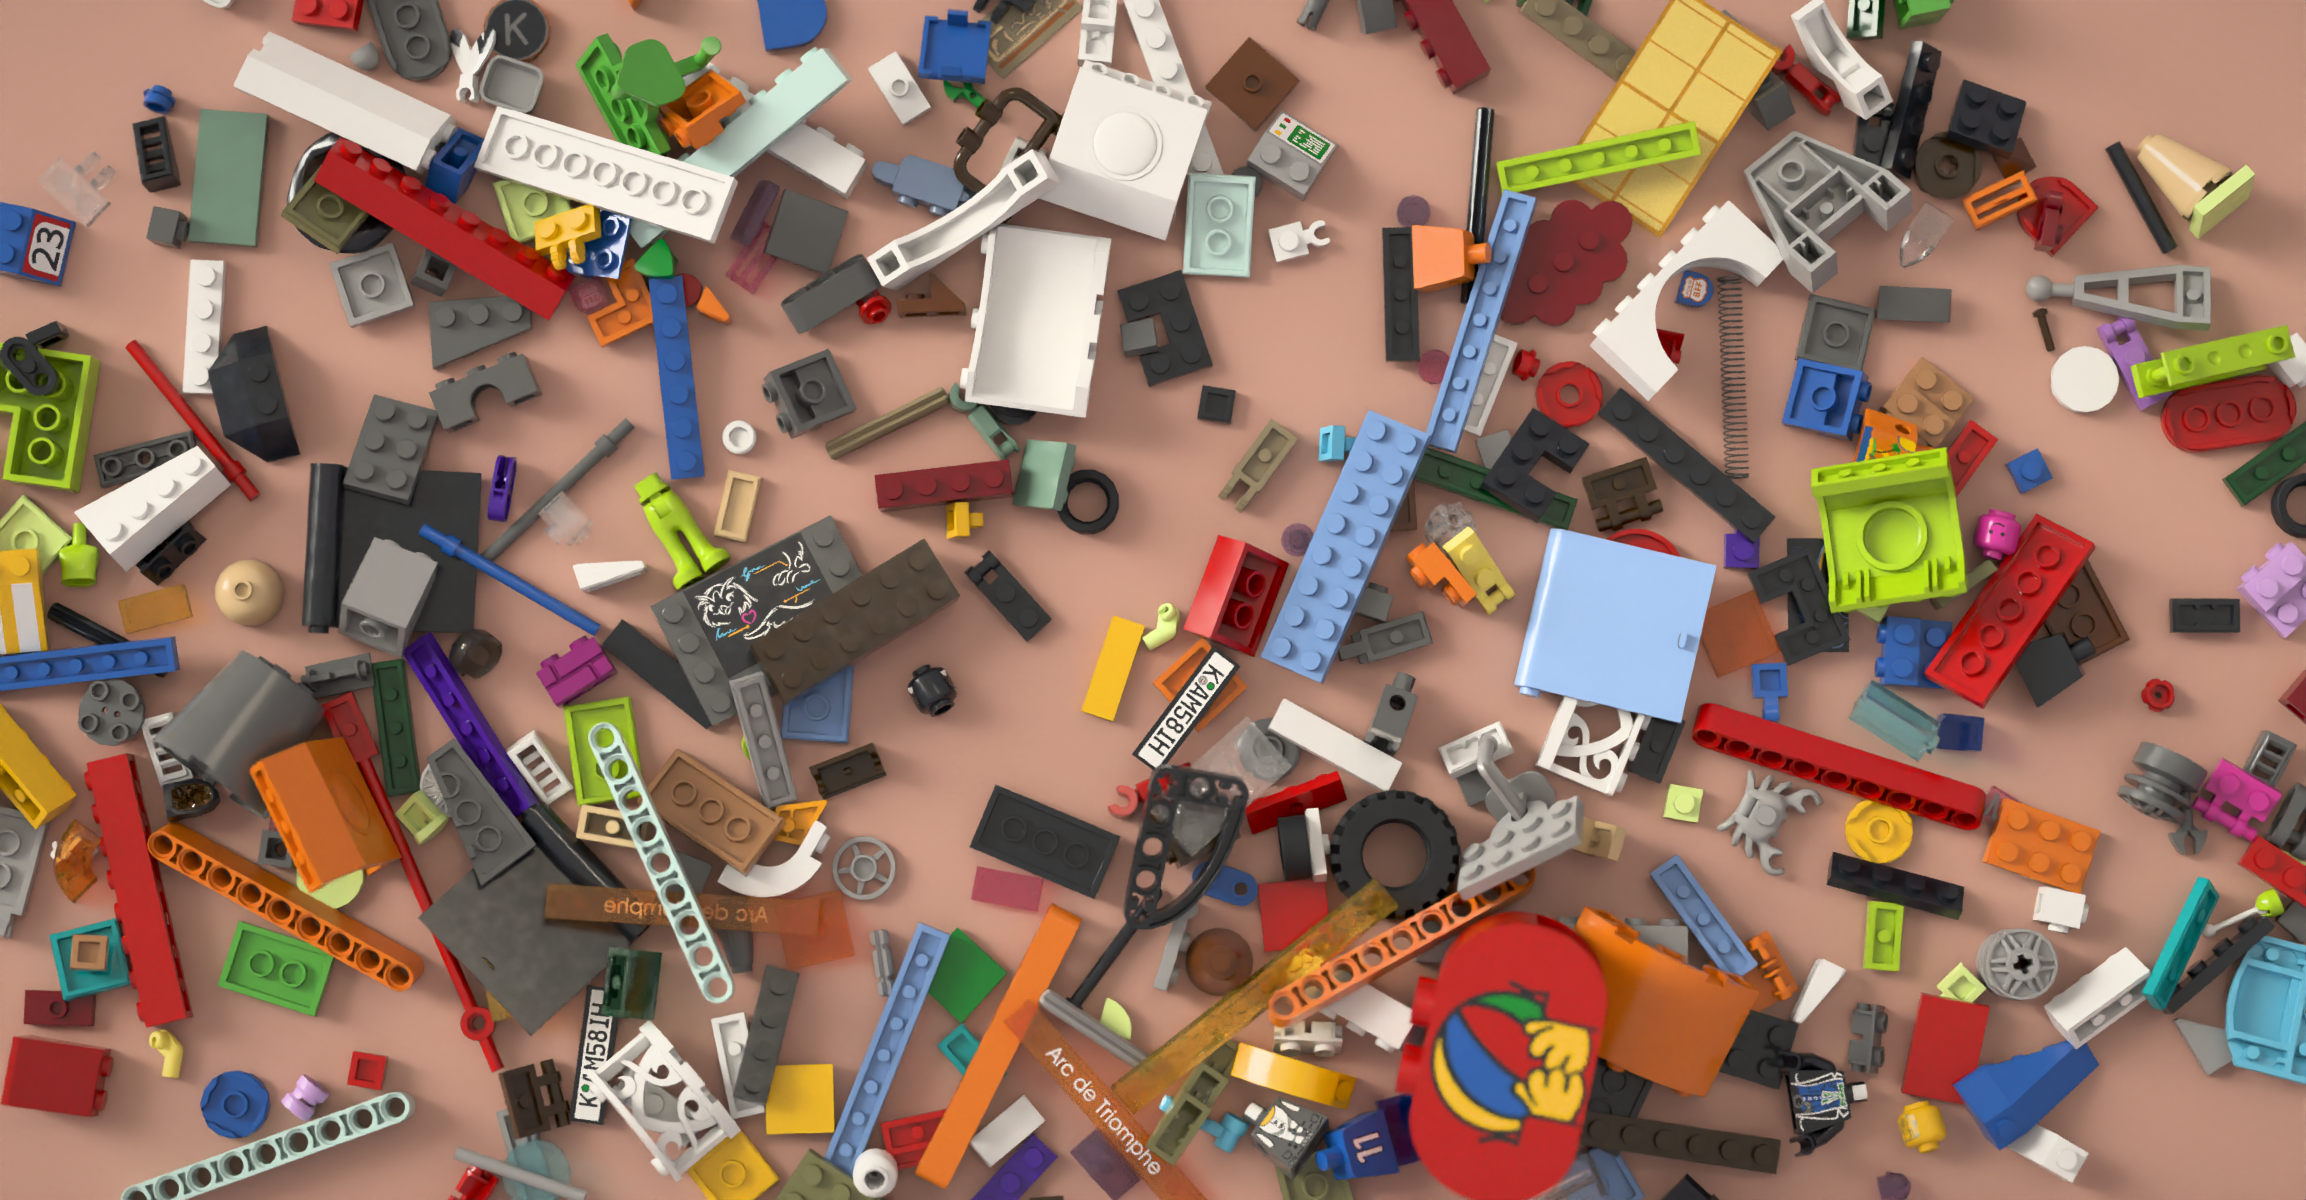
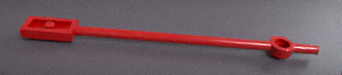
(348, 721)

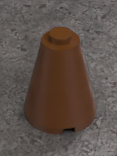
(1218, 961)

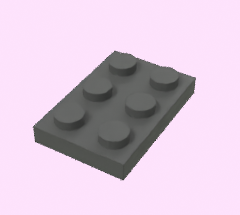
(391, 449)

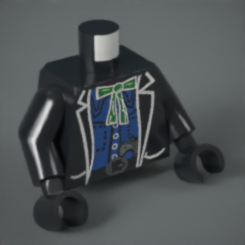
(1817, 1099)

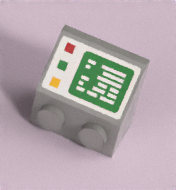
(1291, 155)

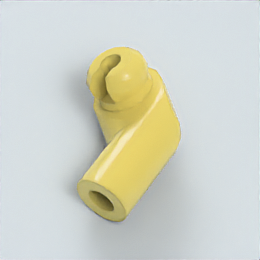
(170, 1049)

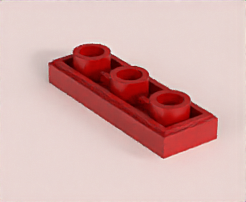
(1294, 800)

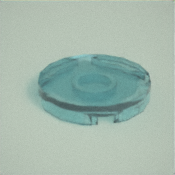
(541, 1158)

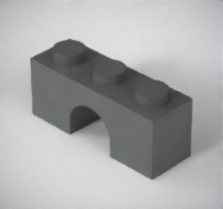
(457, 399)

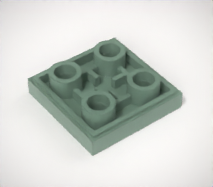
(1044, 475)

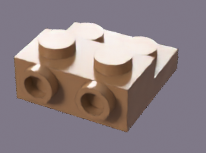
(1929, 402)

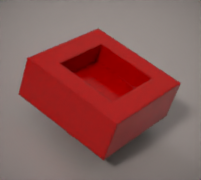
(367, 1070)

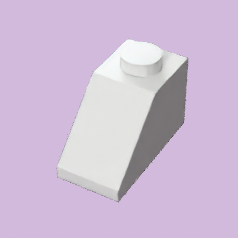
(2050, 1152)

